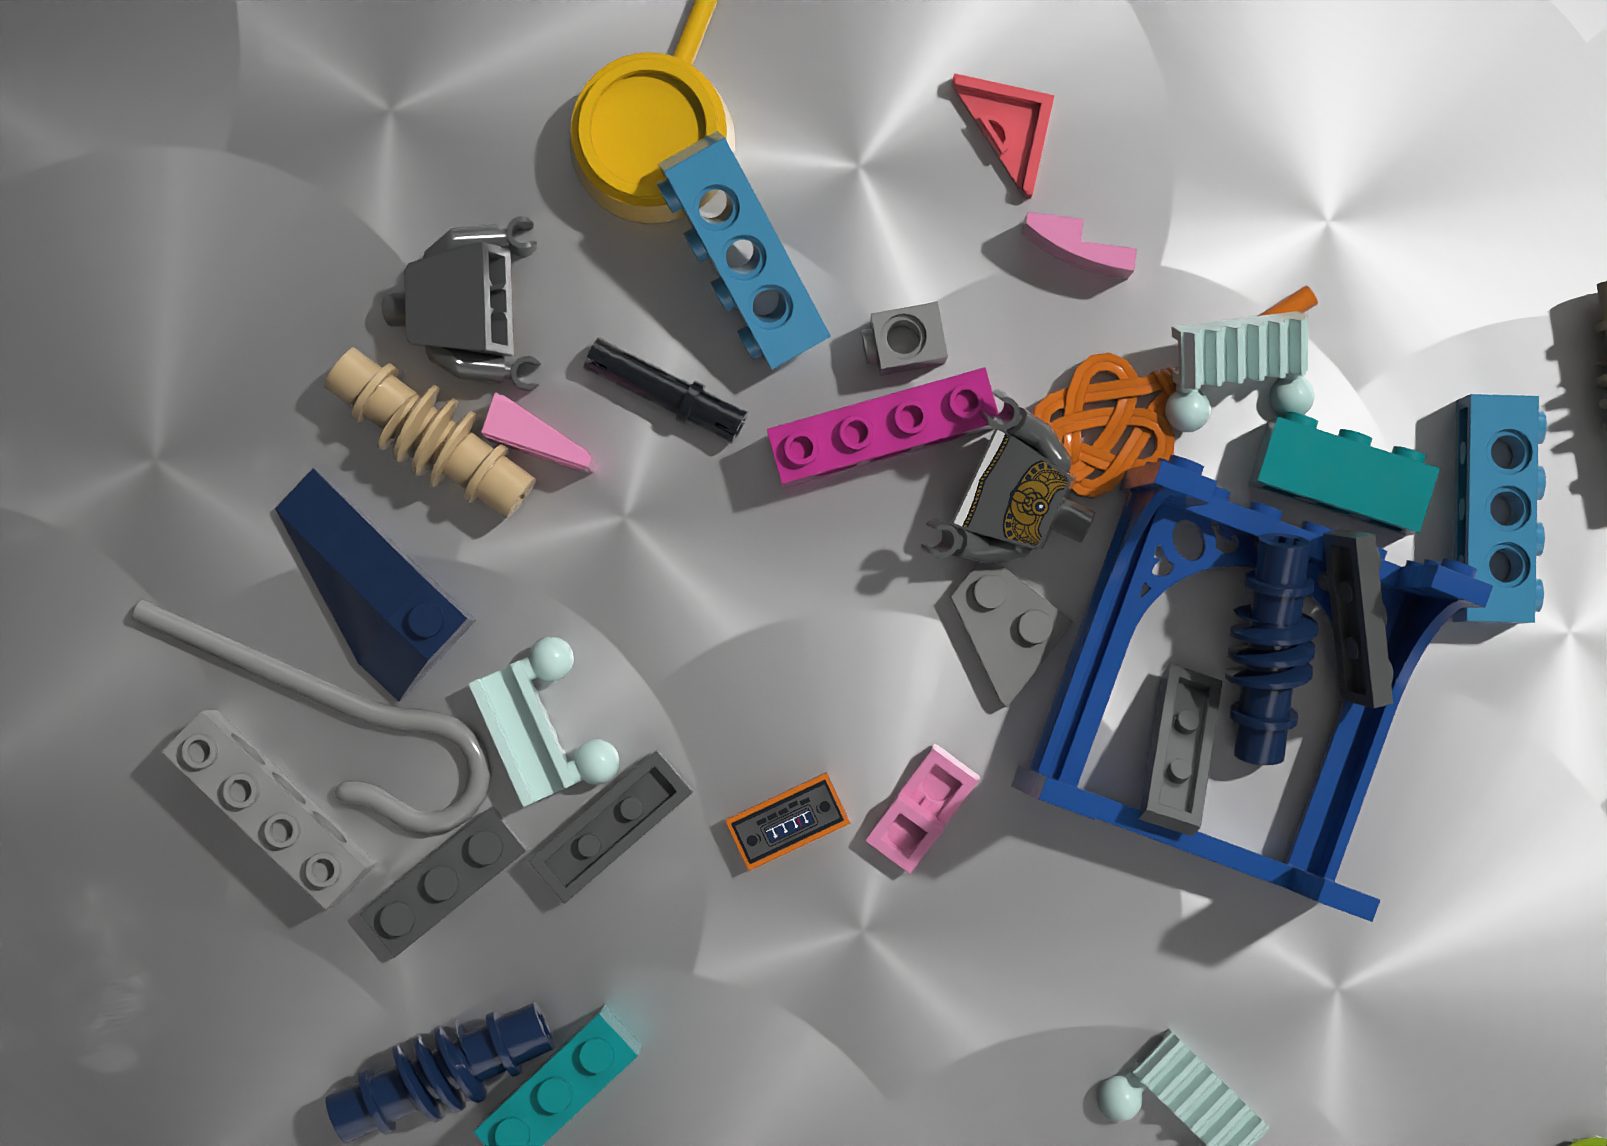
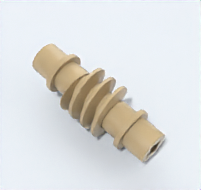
(429, 433)

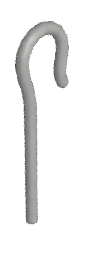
(353, 706)

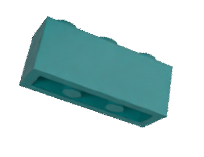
(1344, 474)
(561, 1084)

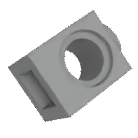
(927, 325)

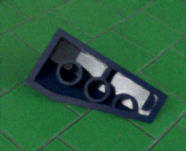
(377, 594)

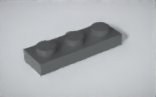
(1358, 618)
(1181, 750)
(610, 826)
(443, 881)

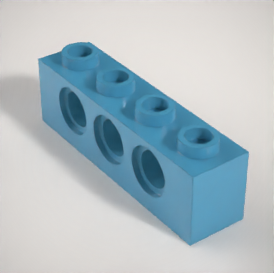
(795, 321)
(1478, 479)

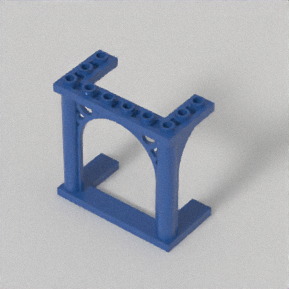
(1160, 496)

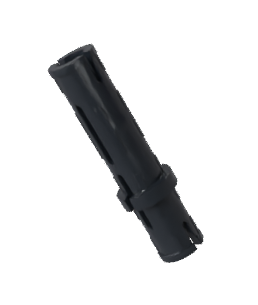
(654, 384)

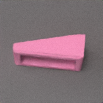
(522, 431)

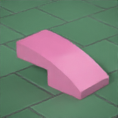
(1062, 239)
(922, 808)

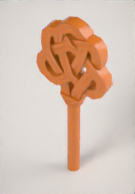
(1115, 419)

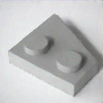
(1007, 626)

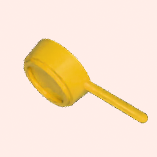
(641, 115)

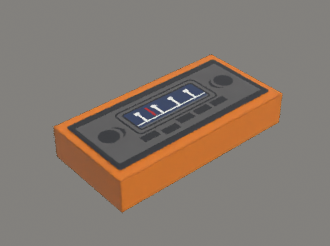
(787, 821)

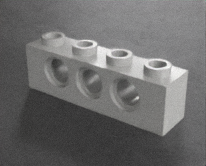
(269, 807)

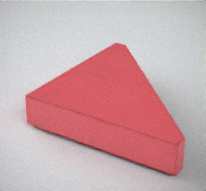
(1011, 122)

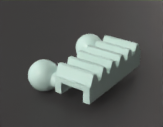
(1239, 351)
(524, 730)
(1188, 1091)

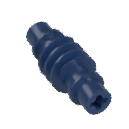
(1276, 648)
(440, 1075)

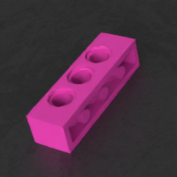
(882, 428)

